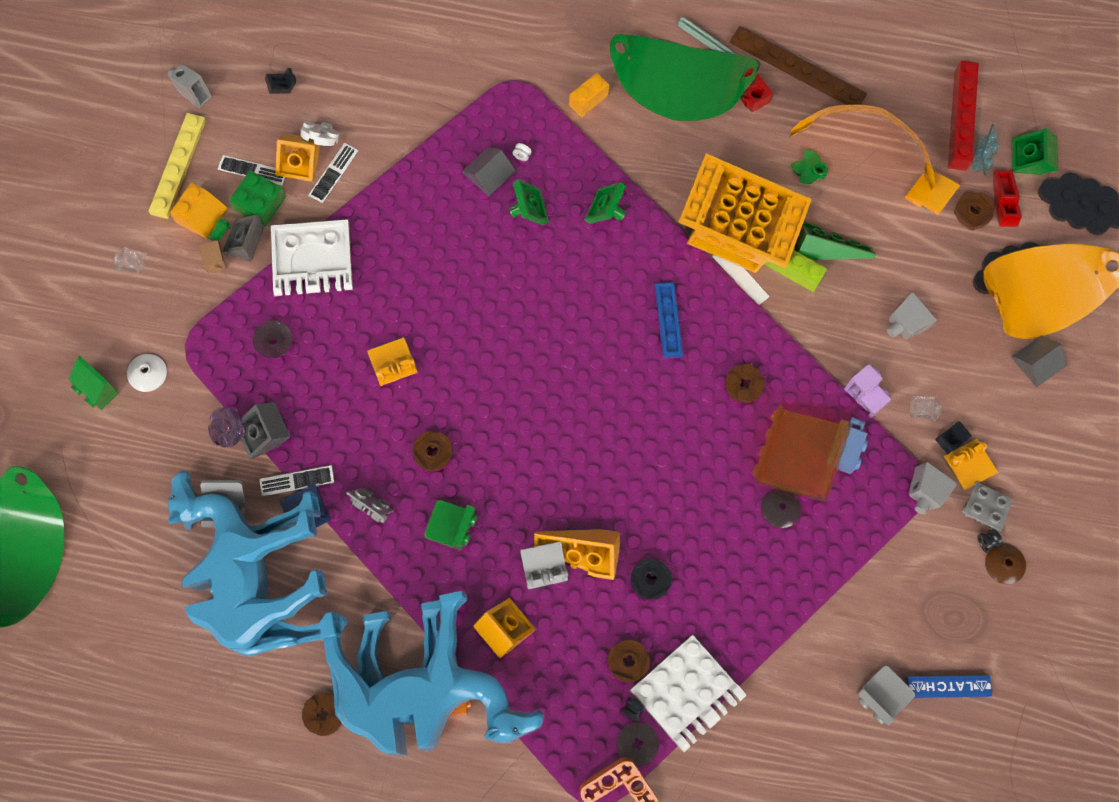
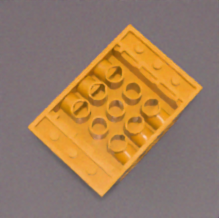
(742, 216)

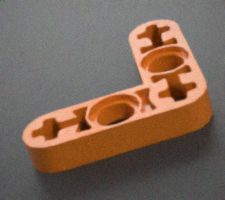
(625, 777)

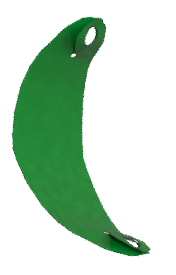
(680, 79)
(28, 544)

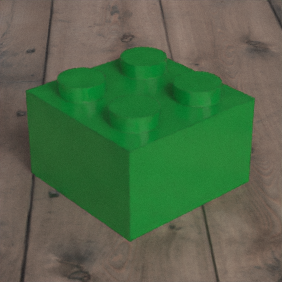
(257, 197)

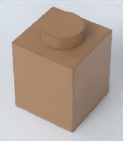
(212, 256)

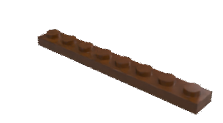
(797, 67)

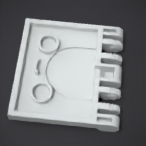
(309, 254)
(684, 690)

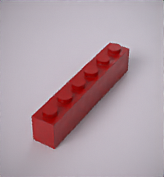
(963, 115)

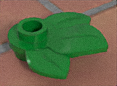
(807, 168)

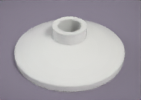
(152, 378)

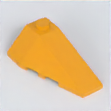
(586, 549)

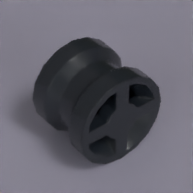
(990, 540)
(632, 709)

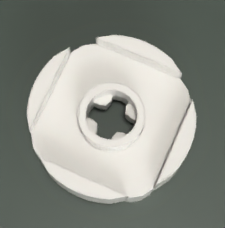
(321, 134)

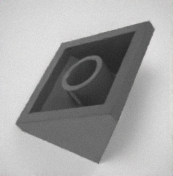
(489, 170)
(244, 237)
(1041, 359)

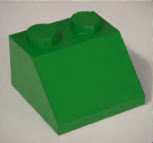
(1035, 153)
(91, 384)

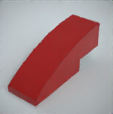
(1006, 198)

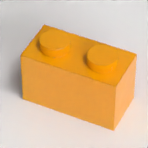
(588, 95)

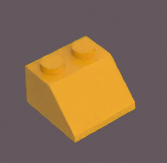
(296, 157)
(198, 210)
(504, 627)

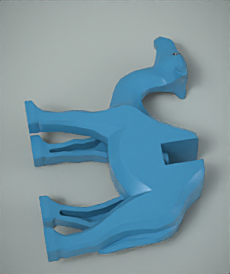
(238, 575)
(417, 696)

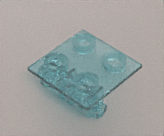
(987, 148)

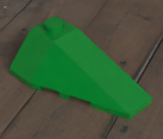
(820, 245)

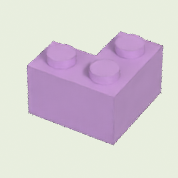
(867, 392)

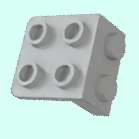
(228, 488)
(885, 695)

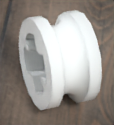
(522, 152)

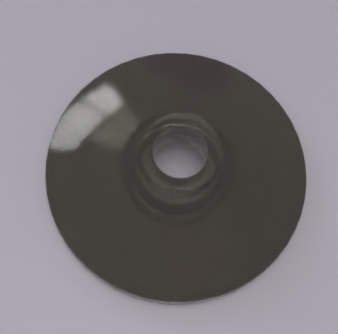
(266, 333)
(774, 515)

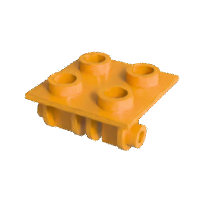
(392, 361)
(971, 463)

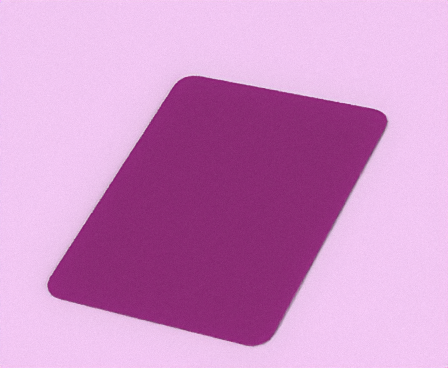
(559, 418)

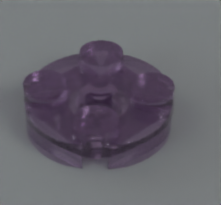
(220, 419)

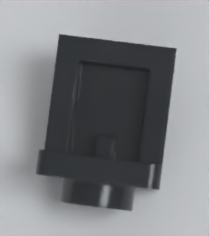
(280, 82)
(953, 437)

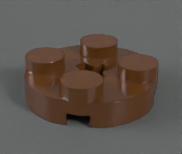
(972, 220)
(743, 394)
(433, 440)
(639, 656)
(316, 724)

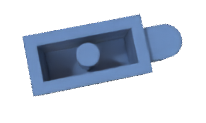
(854, 445)

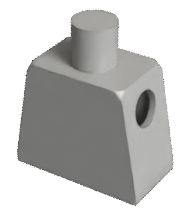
(183, 79)
(910, 318)
(930, 488)

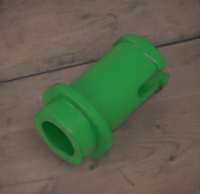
(219, 230)

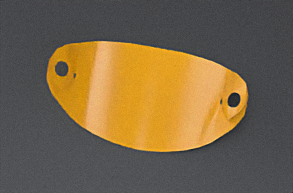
(807, 122)
(1049, 286)

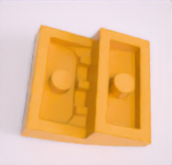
(932, 199)

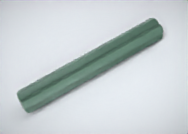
(703, 36)

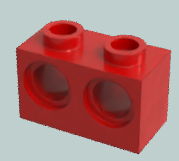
(756, 88)

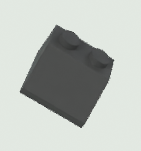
(263, 429)

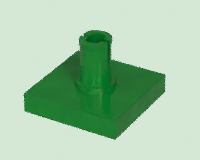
(529, 204)
(606, 204)

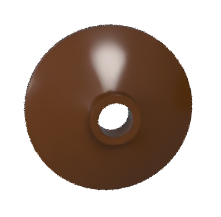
(998, 569)

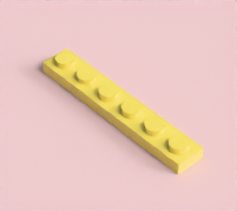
(177, 165)

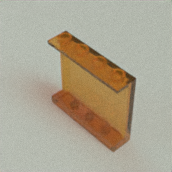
(801, 454)

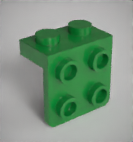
(451, 524)

